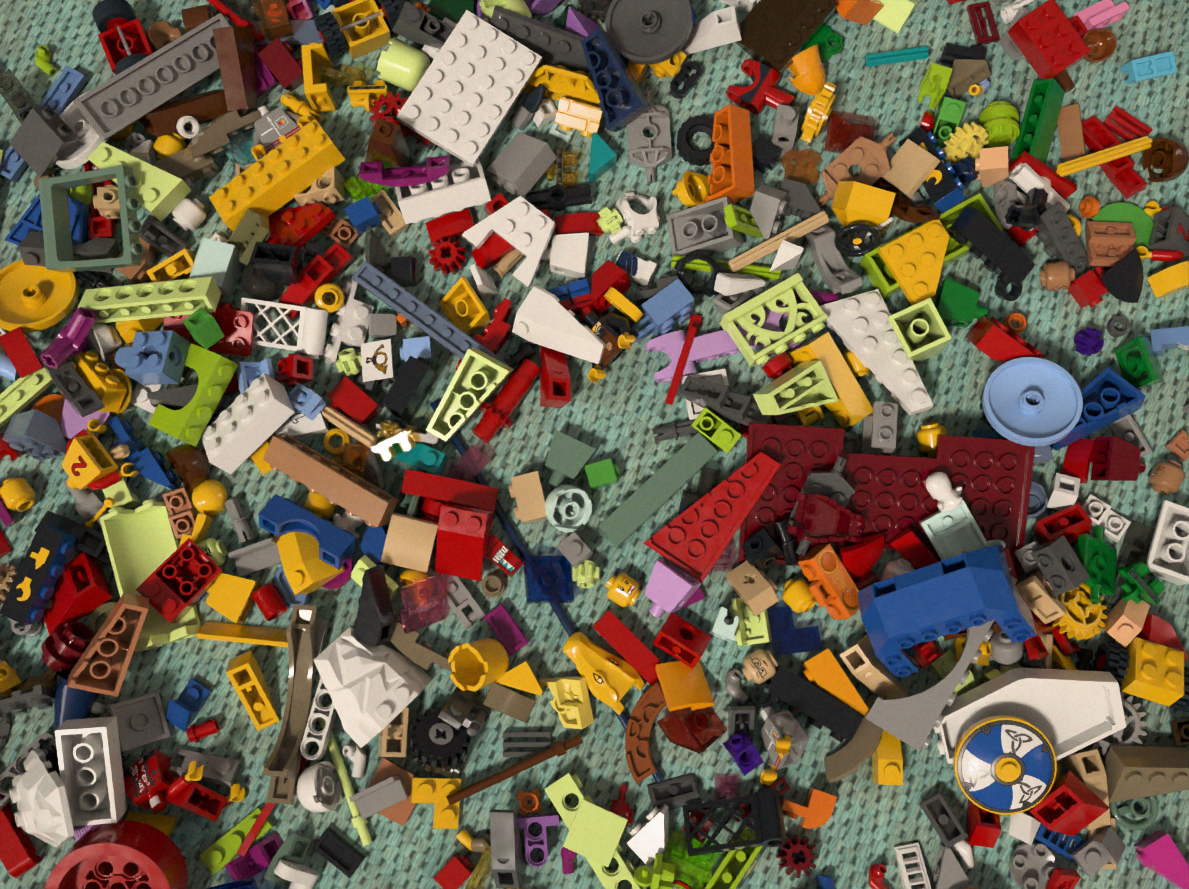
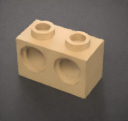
(323, 190)

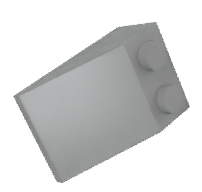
(702, 229)

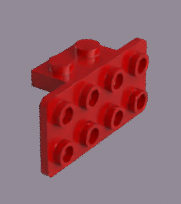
(234, 323)

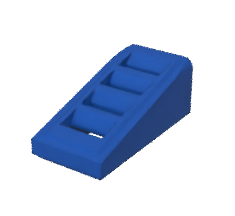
(1062, 851)

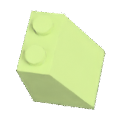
(920, 330)

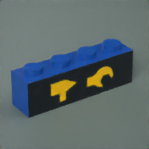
(940, 185)
(38, 575)

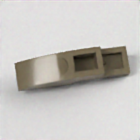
(216, 134)
(420, 654)

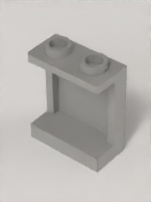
(880, 430)

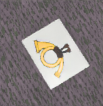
(376, 360)

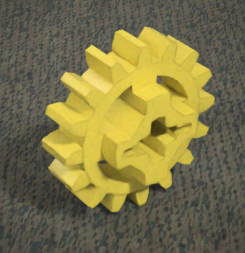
(964, 144)

